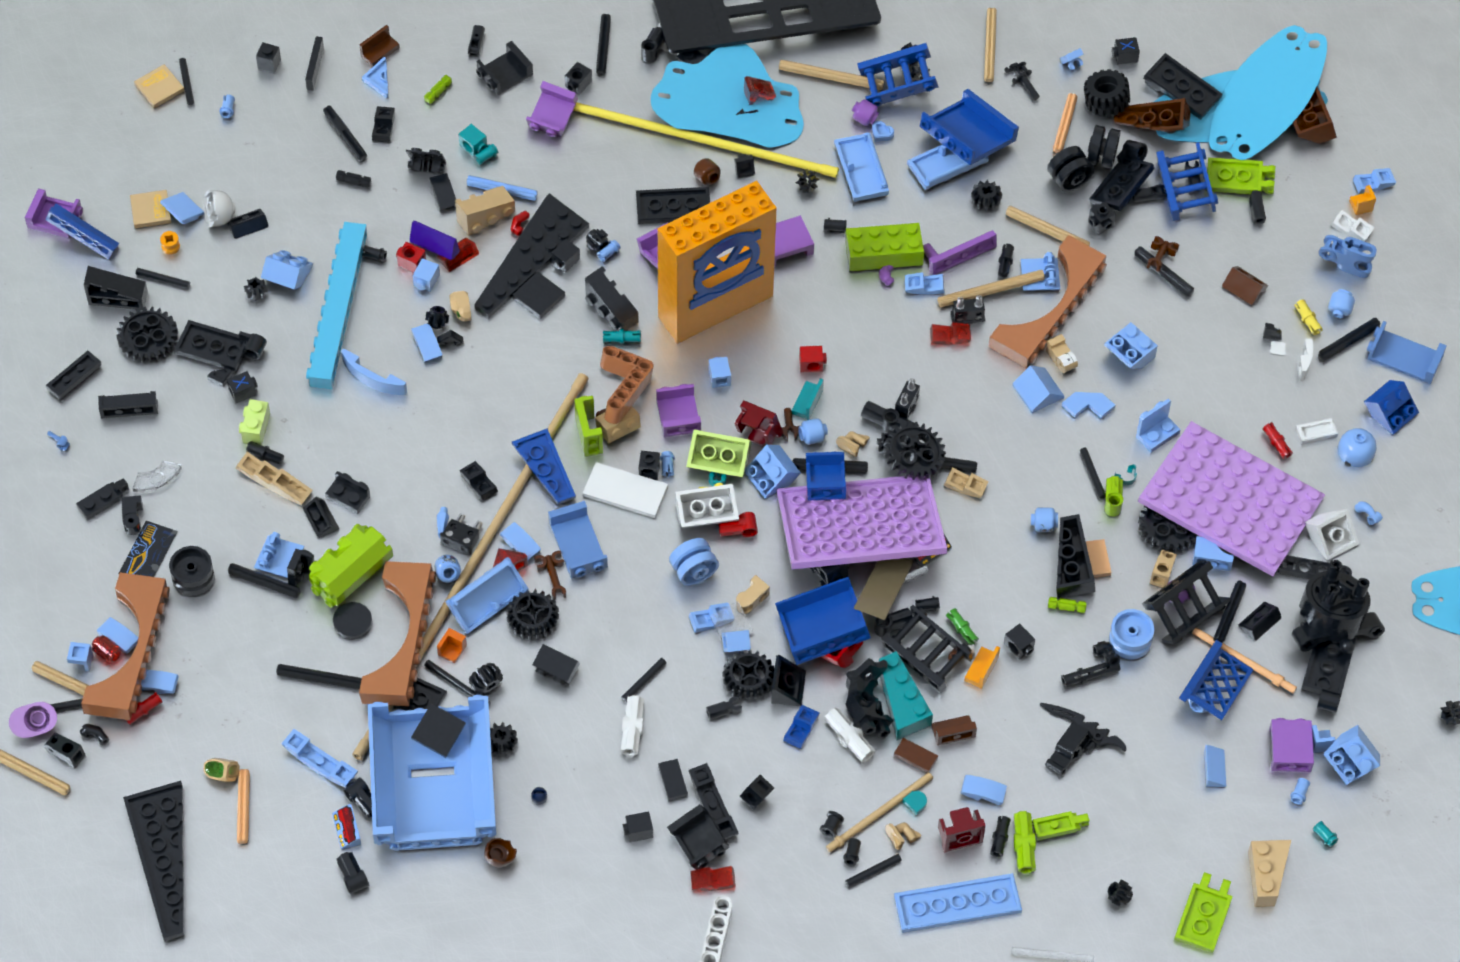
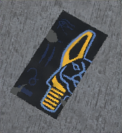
(148, 550)

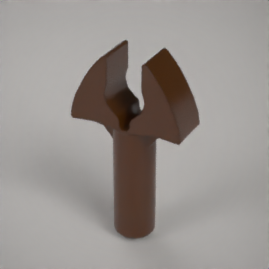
(789, 425)

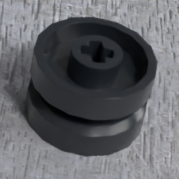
(1103, 147)
(1070, 168)
(191, 570)

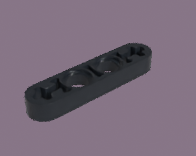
(1313, 565)

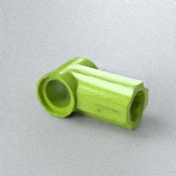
(1114, 495)

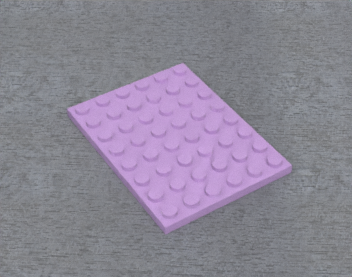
(1231, 498)
(873, 523)

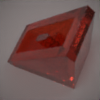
(518, 559)

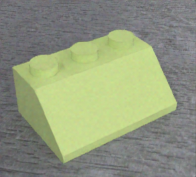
(718, 453)

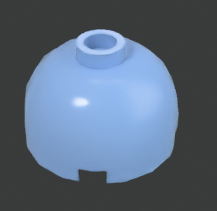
(1357, 447)

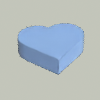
(882, 132)

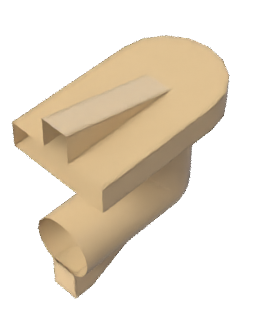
(846, 443)
(894, 834)

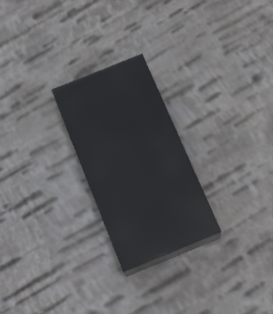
(673, 779)

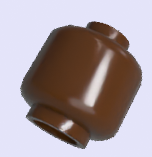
(707, 171)

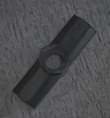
(880, 415)

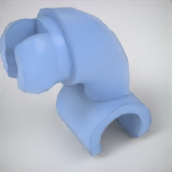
(1374, 517)

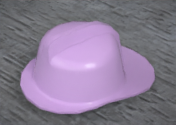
(32, 719)

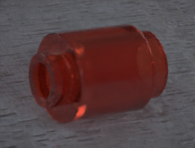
(106, 649)

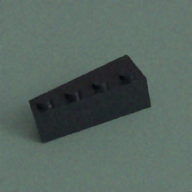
(1074, 565)

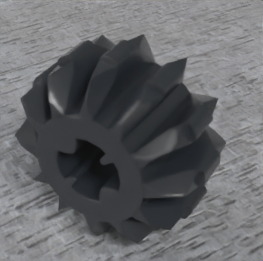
(986, 195)
(485, 678)
(507, 736)

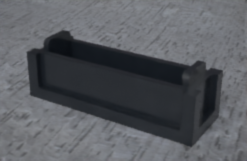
(128, 405)

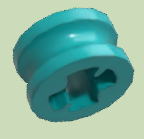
(711, 478)

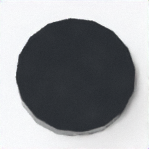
(352, 620)

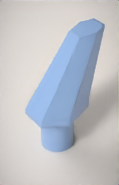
(442, 520)

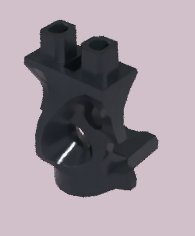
(869, 713)

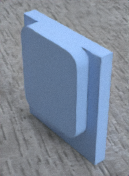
(182, 208)

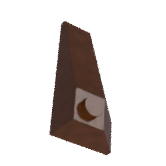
(1159, 116)
(1314, 121)

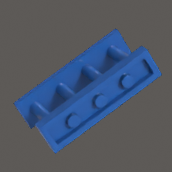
(893, 60)
(1173, 192)

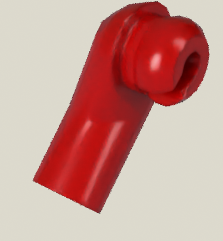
(516, 223)

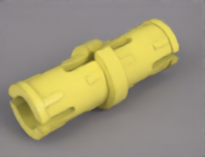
(1308, 317)

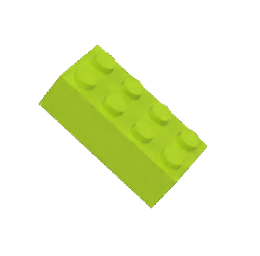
(884, 245)

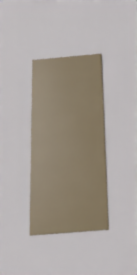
(883, 587)

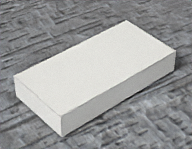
(1316, 431)

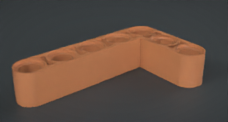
(637, 376)

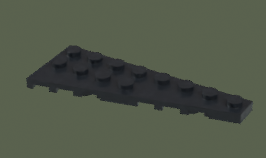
(531, 252)
(158, 832)

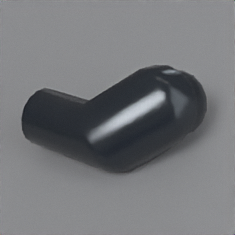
(89, 729)

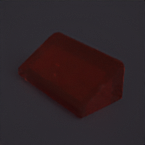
(467, 251)

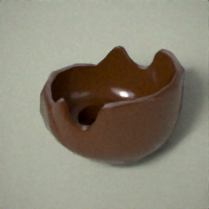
(499, 852)

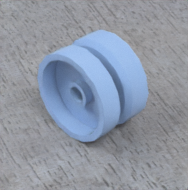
(694, 561)
(1131, 634)

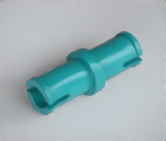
(621, 336)

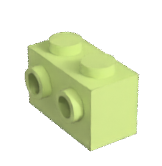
(255, 421)

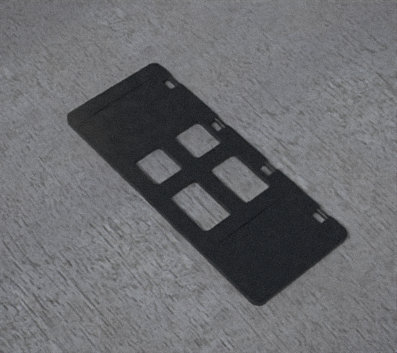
(706, 23)

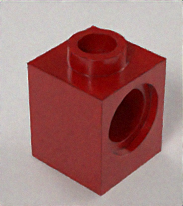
(412, 251)
(812, 358)

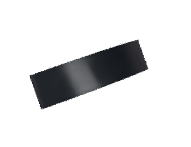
(711, 800)

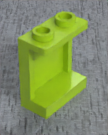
(590, 438)

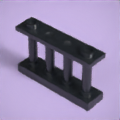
(1171, 593)
(923, 667)

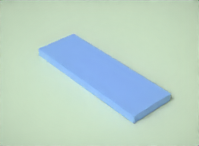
(957, 903)

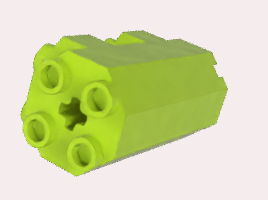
(348, 567)

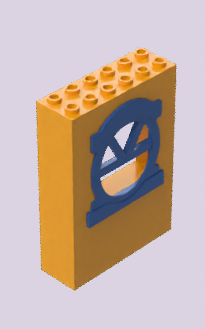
(697, 286)

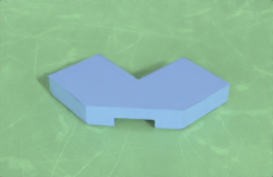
(1082, 400)

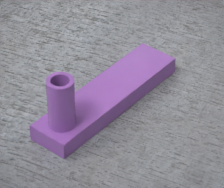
(960, 253)

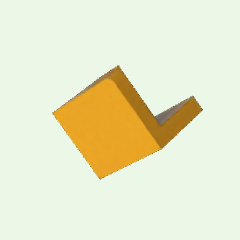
(1363, 202)

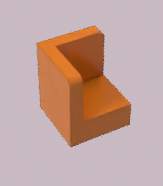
(451, 645)

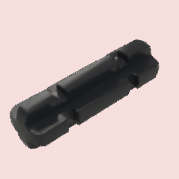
(353, 178)

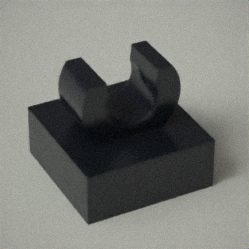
(744, 165)

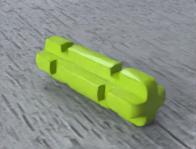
(437, 89)
(1067, 604)

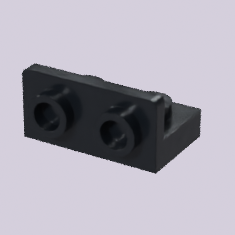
(348, 492)
(299, 566)

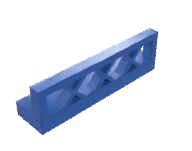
(81, 231)

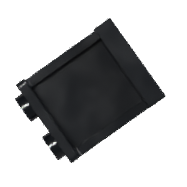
(699, 837)

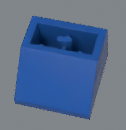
(1392, 406)

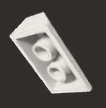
(706, 506)

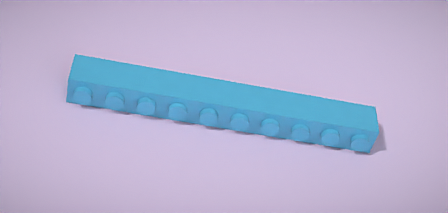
(337, 306)

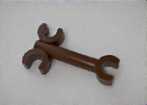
(1162, 247)
(550, 562)

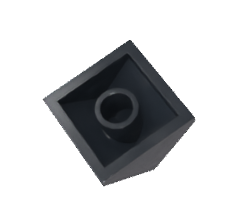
(787, 683)

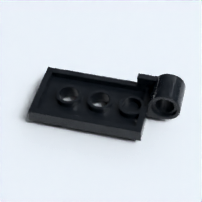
(1124, 177)
(232, 348)
(1327, 683)

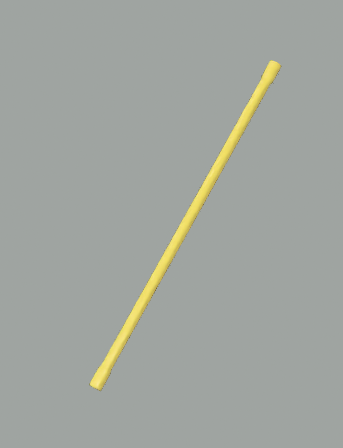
(823, 169)

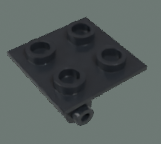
(419, 156)

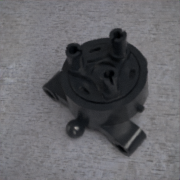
(1336, 610)

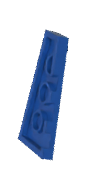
(545, 463)

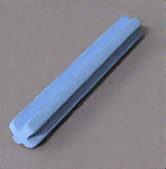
(513, 190)

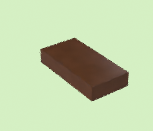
(915, 755)

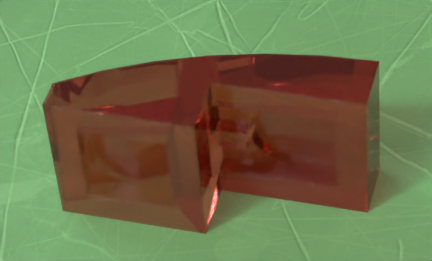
(954, 334)
(713, 880)

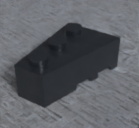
(608, 301)

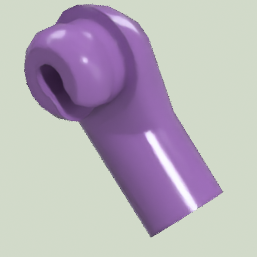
(885, 275)

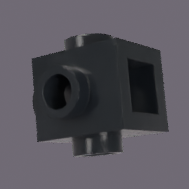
(1101, 217)

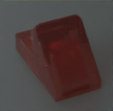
(758, 88)

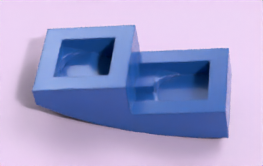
(801, 727)

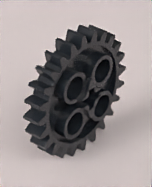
(147, 334)
(914, 451)
(1172, 539)

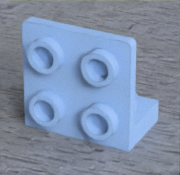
(1156, 427)

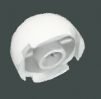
(218, 208)

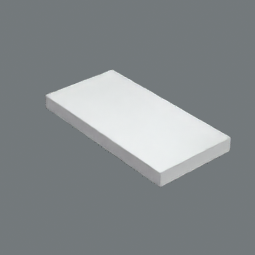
(625, 490)

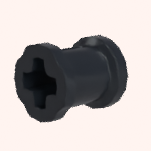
(831, 824)

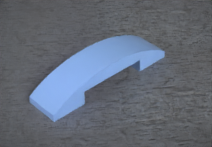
(391, 385)
(318, 760)

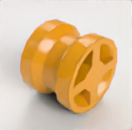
(170, 247)

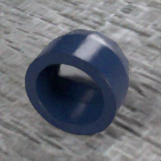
(539, 798)

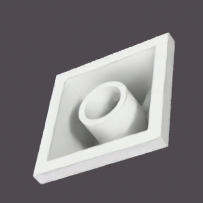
(1332, 533)

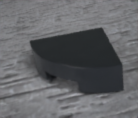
(1271, 332)
(450, 337)
(220, 376)

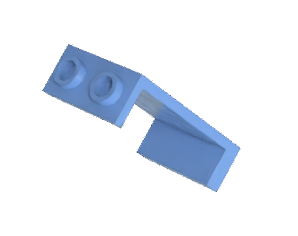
(1405, 355)
(577, 540)

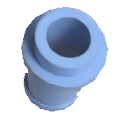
(226, 110)
(608, 250)
(667, 463)
(1299, 793)

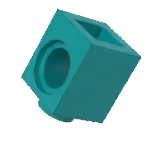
(472, 140)

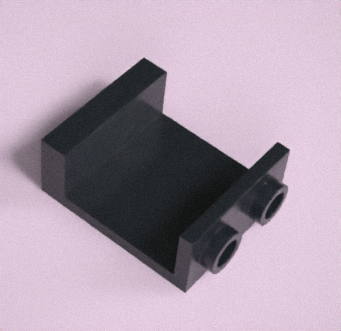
(505, 70)

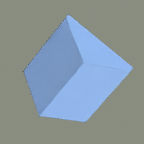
(1037, 388)

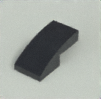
(383, 124)
(443, 191)
(478, 481)

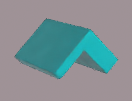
(808, 399)

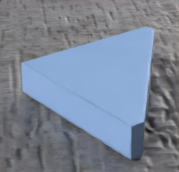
(377, 77)

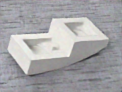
(1351, 227)
(1305, 359)

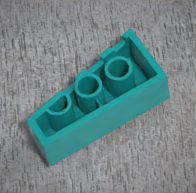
(904, 698)

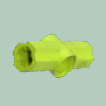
(1024, 842)

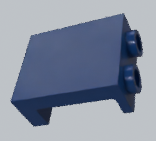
(825, 476)

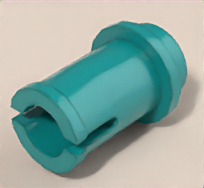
(486, 154)
(1326, 834)

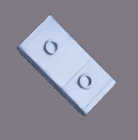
(939, 166)
(862, 167)
(486, 595)

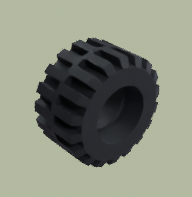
(1107, 93)

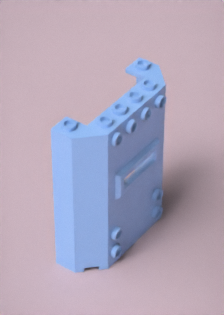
(438, 808)

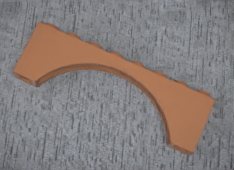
(1024, 341)
(395, 679)
(118, 694)

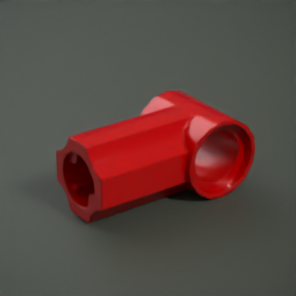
(745, 526)

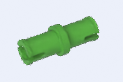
(962, 626)

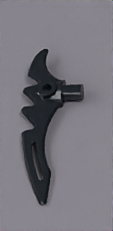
(1099, 735)

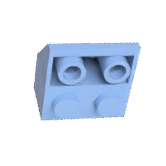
(286, 269)
(1132, 347)
(771, 470)
(1352, 755)

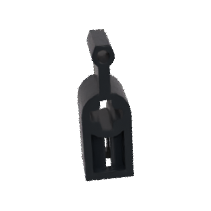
(1069, 748)

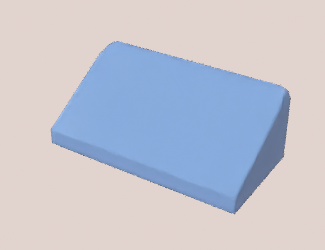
(1214, 766)

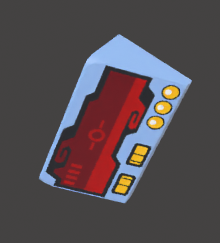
(346, 827)

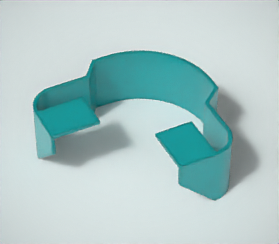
(1130, 468)

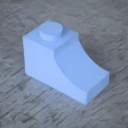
(1208, 551)

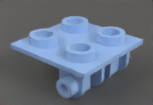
(1049, 265)
(276, 555)

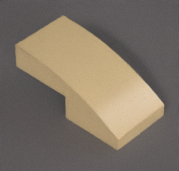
(965, 484)

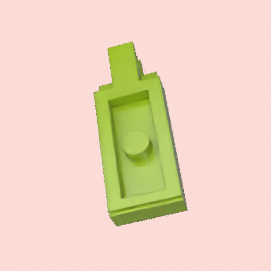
(1059, 825)

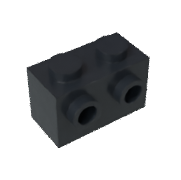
(555, 664)

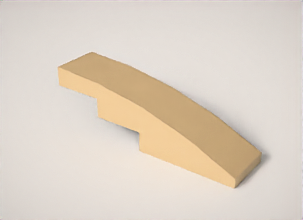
(273, 479)

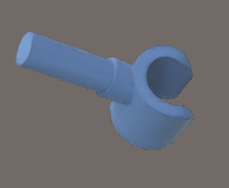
(62, 442)

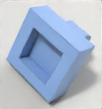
(1071, 57)

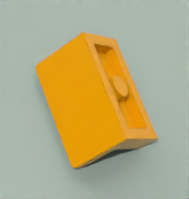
(982, 666)

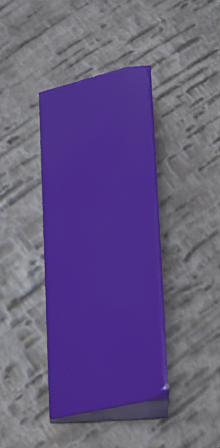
(433, 240)

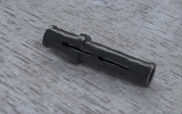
(1069, 679)

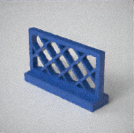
(1204, 669)

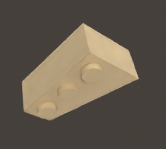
(484, 209)
(1267, 867)

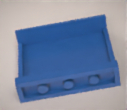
(970, 128)
(822, 620)

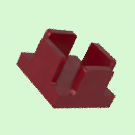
(764, 423)
(964, 832)

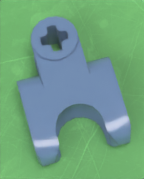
(1349, 254)

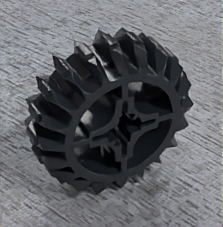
(541, 606)
(747, 668)

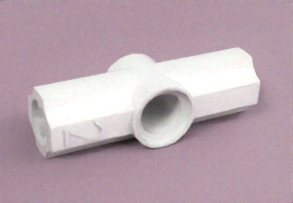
(632, 725)
(849, 735)

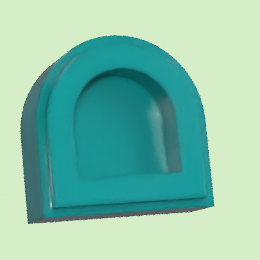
(915, 801)

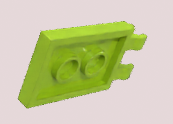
(1240, 176)
(1204, 914)

